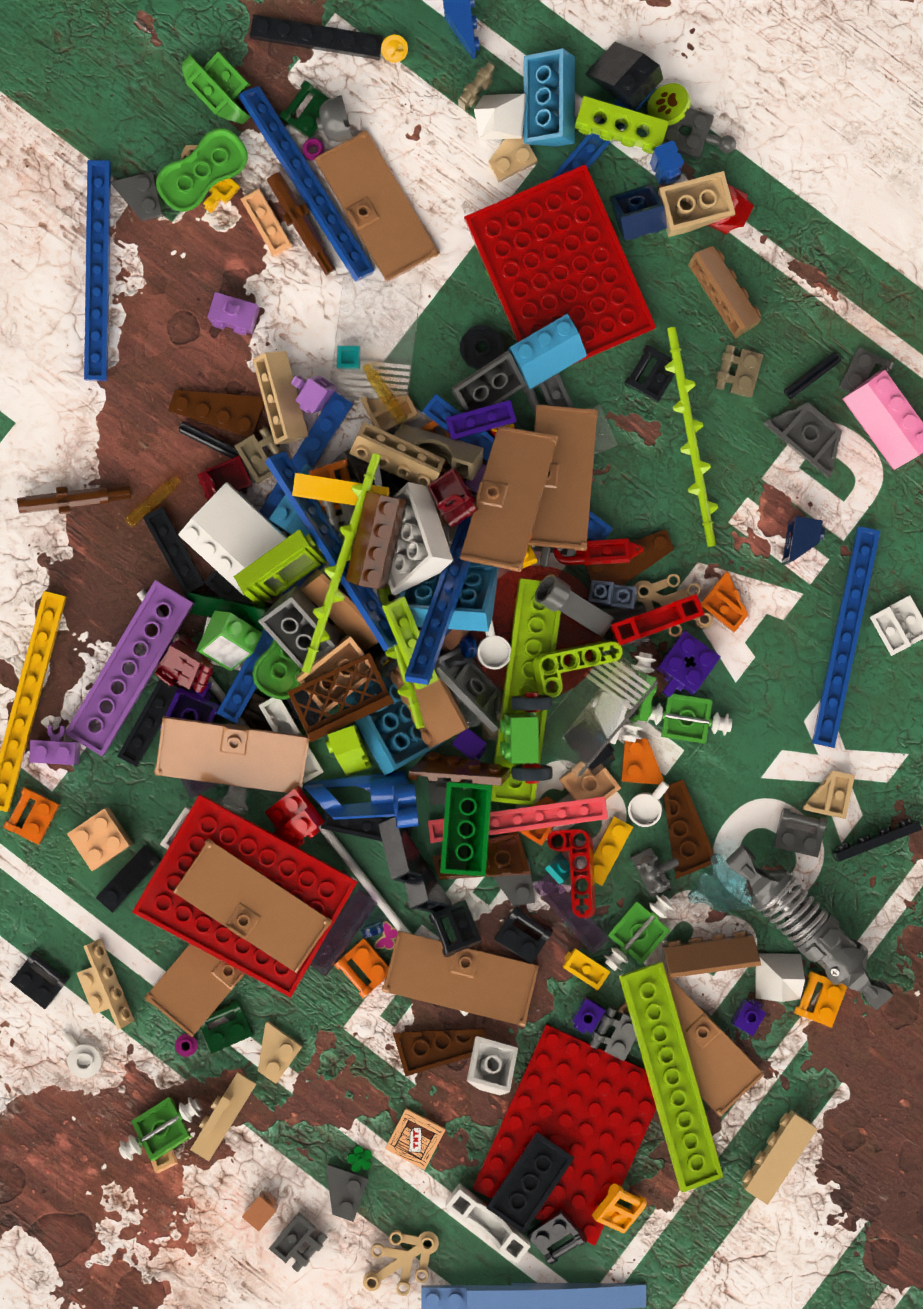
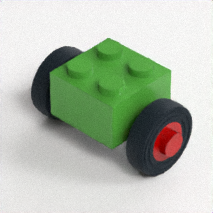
(522, 739)

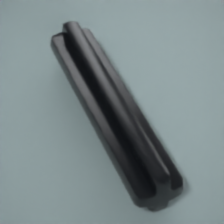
(812, 375)
(208, 440)

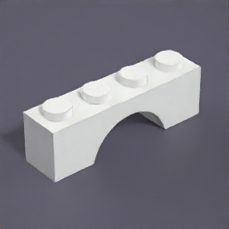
(473, 1210)

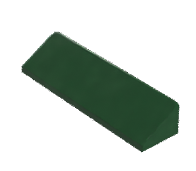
(207, 604)

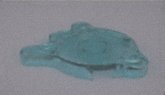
(722, 888)

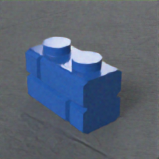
(666, 163)

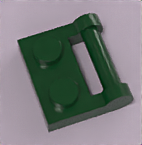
(306, 122)
(228, 1032)

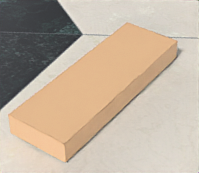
(266, 222)

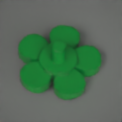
(360, 1159)

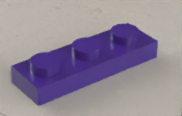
(480, 420)

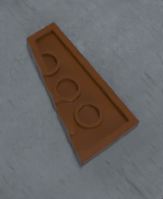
(223, 411)
(655, 548)
(441, 766)
(685, 831)
(503, 858)
(435, 1048)

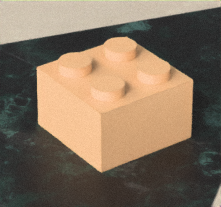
(100, 839)

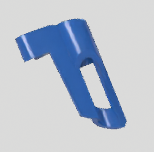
(389, 797)

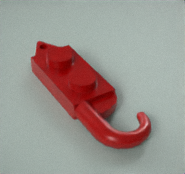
(602, 553)

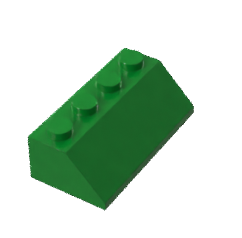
(466, 829)

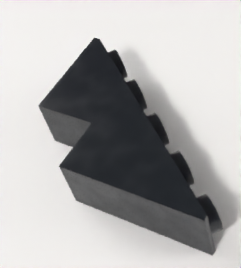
(409, 867)

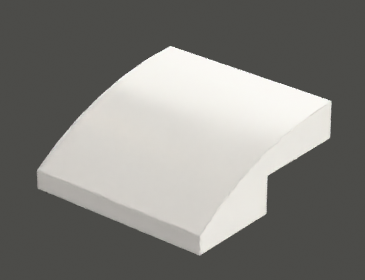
(899, 625)

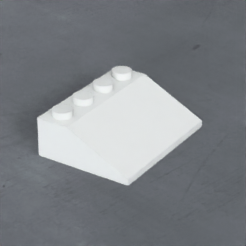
(230, 533)
(421, 541)

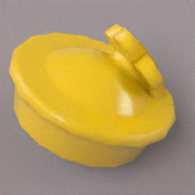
(394, 48)

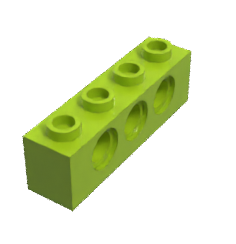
(613, 114)

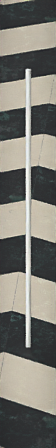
(328, 834)

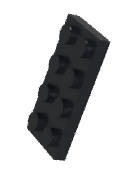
(530, 1182)

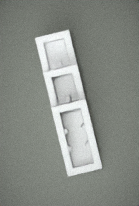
(282, 721)

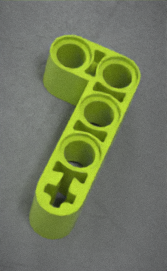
(578, 661)

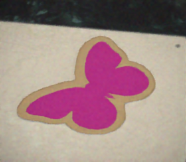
(387, 940)

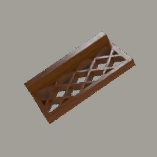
(349, 714)

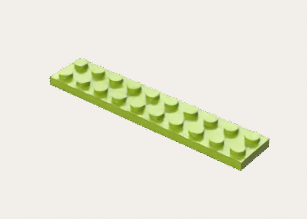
(532, 633)
(671, 1076)

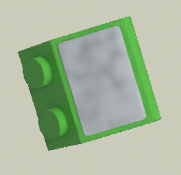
(228, 640)

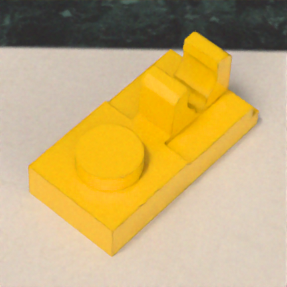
(585, 968)

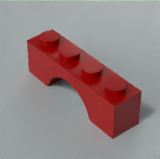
(657, 620)

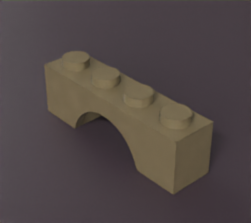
(460, 455)

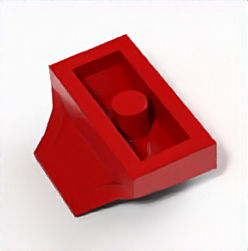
(742, 211)

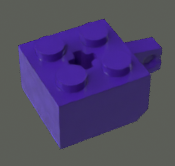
(674, 668)
(189, 702)

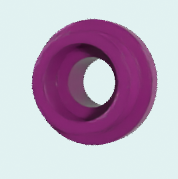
(313, 142)
(186, 1052)

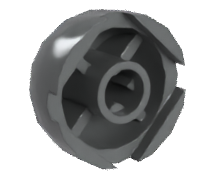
(334, 120)

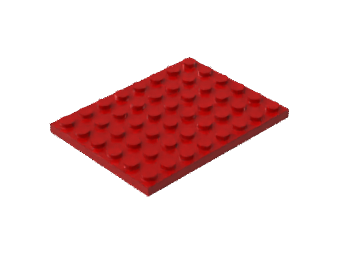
(559, 256)
(278, 860)
(587, 1107)

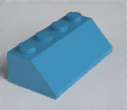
(549, 98)

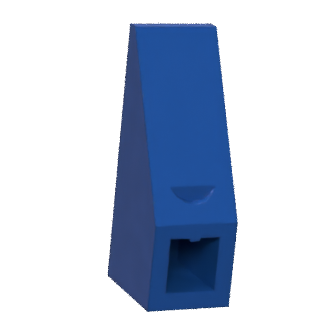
(462, 22)

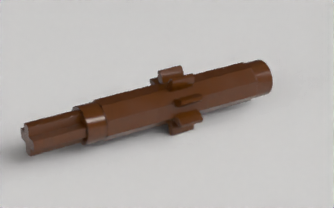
(297, 215)
(67, 499)

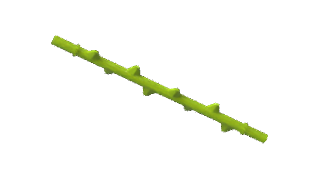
(692, 427)
(335, 572)
(407, 689)

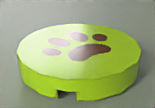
(669, 103)

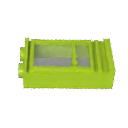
(280, 568)

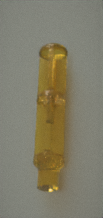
(385, 394)
(152, 501)

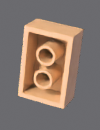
(343, 653)

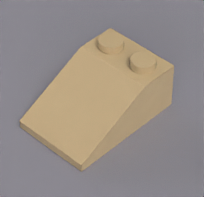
(696, 203)

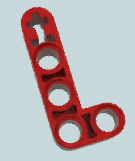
(576, 873)

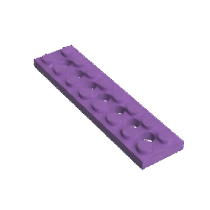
(144, 668)

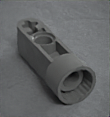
(556, 595)

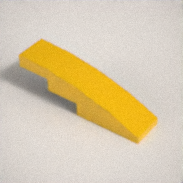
(329, 489)

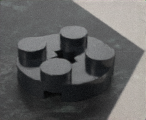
(472, 338)

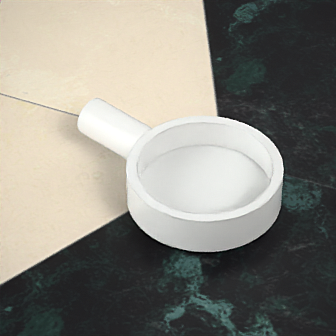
(493, 650)
(646, 807)
(84, 1058)

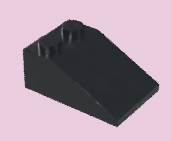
(626, 74)

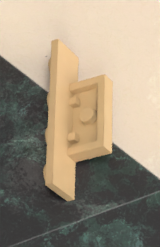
(102, 985)
(224, 1114)

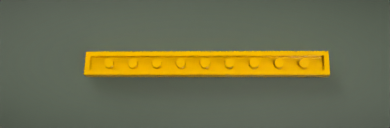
(28, 694)

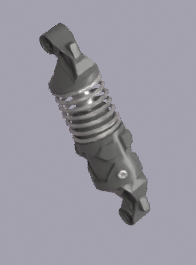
(812, 929)

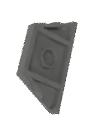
(808, 435)
(474, 689)

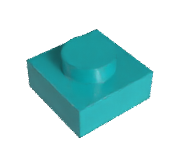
(348, 357)
(559, 868)

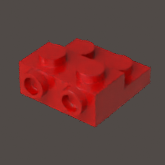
(295, 817)

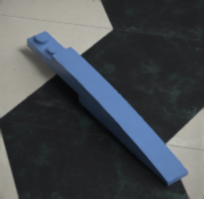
(535, 1296)

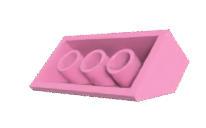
(887, 418)

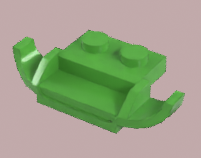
(217, 86)

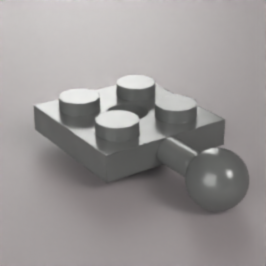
(700, 125)

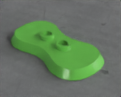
(188, 180)
(275, 672)

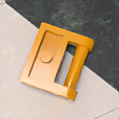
(827, 1002)
(616, 1215)

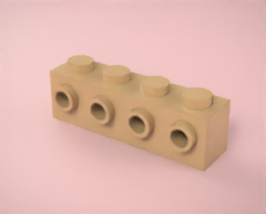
(279, 397)
(397, 455)
(778, 1157)

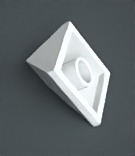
(500, 116)
(779, 977)

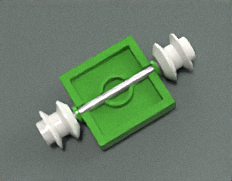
(645, 709)
(689, 719)
(638, 932)
(160, 1129)

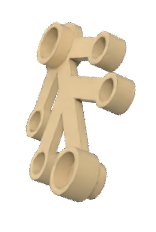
(670, 598)
(404, 1259)

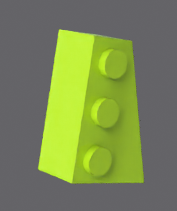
(349, 749)

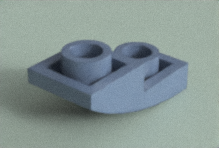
(613, 595)

